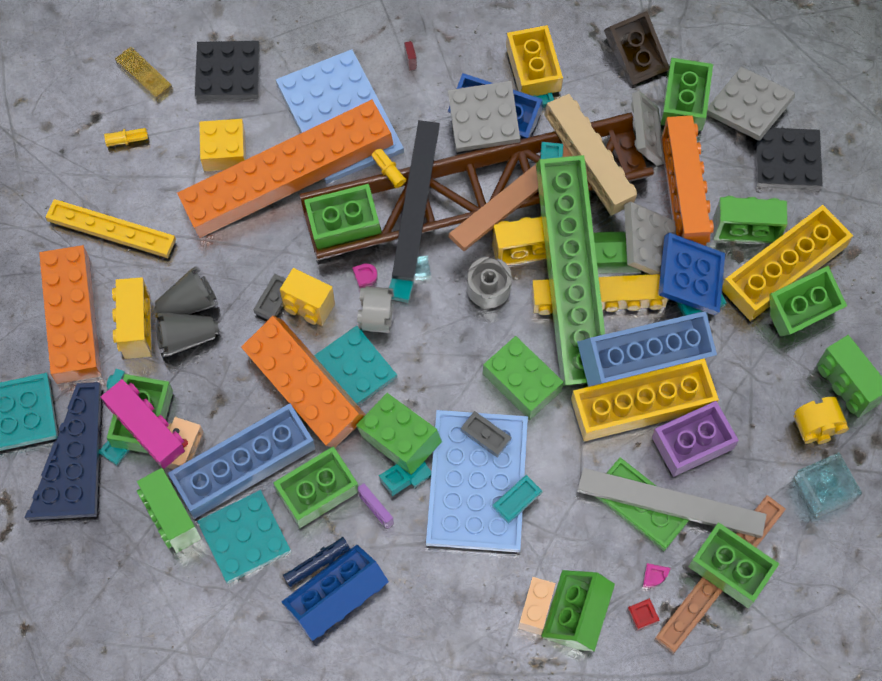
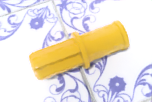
(125, 137)
(388, 168)

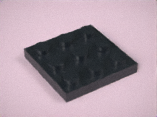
(227, 70)
(789, 159)

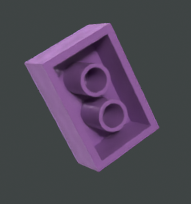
(694, 438)

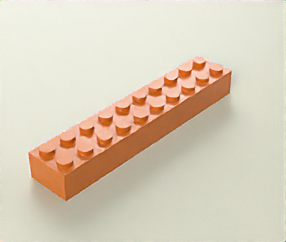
(285, 168)

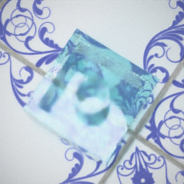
(827, 485)

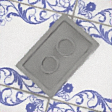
(647, 128)

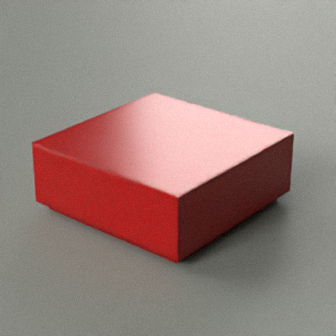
(643, 614)

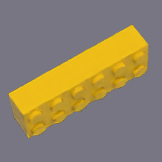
(786, 260)
(643, 399)

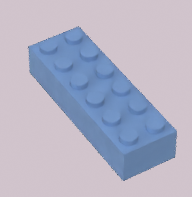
(646, 348)
(242, 460)

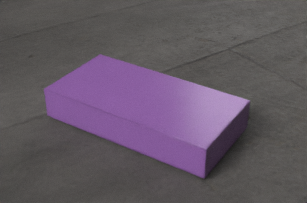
(375, 506)

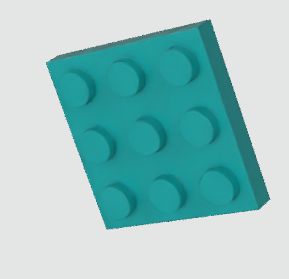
(356, 365)
(26, 412)
(244, 536)

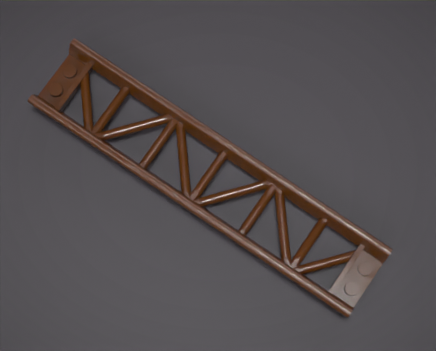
(620, 142)

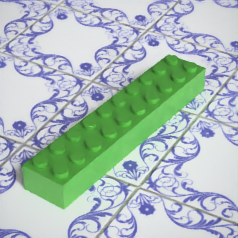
(570, 260)

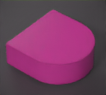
(365, 275)

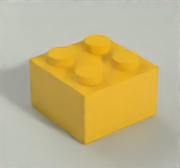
(222, 144)
(307, 297)

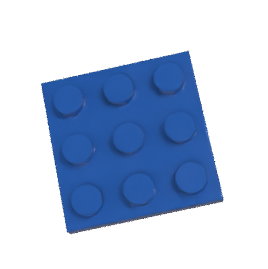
(691, 274)

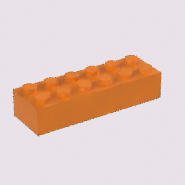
(685, 179)
(70, 314)
(303, 381)

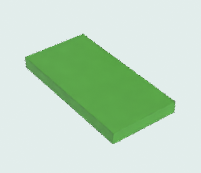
(655, 526)

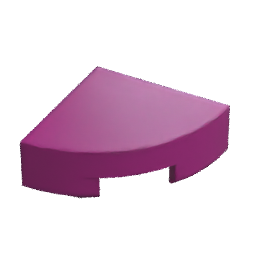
(654, 575)

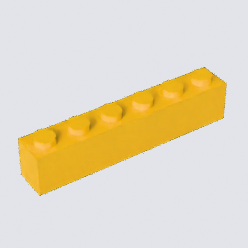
(616, 293)

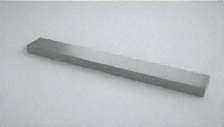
(671, 502)

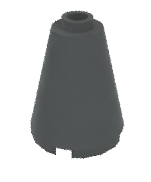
(187, 295)
(183, 331)

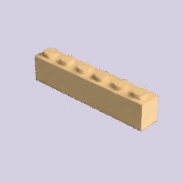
(581, 139)

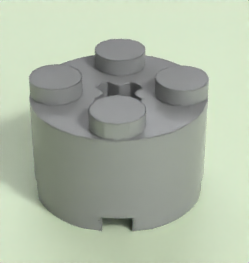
(489, 282)
(376, 310)

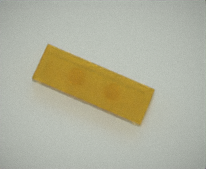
(143, 73)

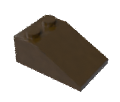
(637, 48)

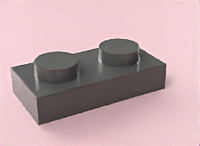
(270, 301)
(486, 434)

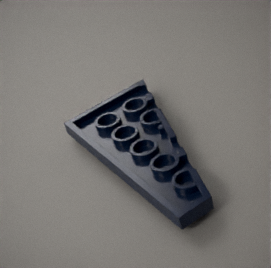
(72, 467)

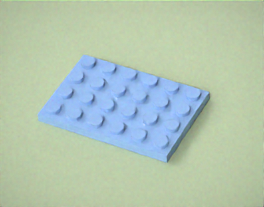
(327, 91)
(468, 483)

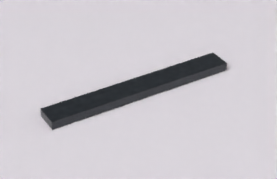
(415, 201)

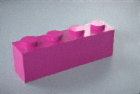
(143, 423)

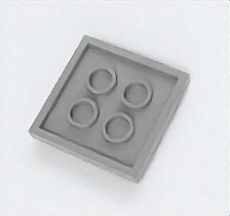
(750, 103)
(484, 116)
(645, 237)

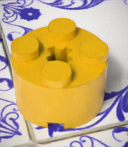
(820, 420)

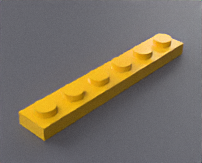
(110, 228)

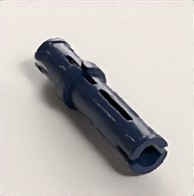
(317, 561)

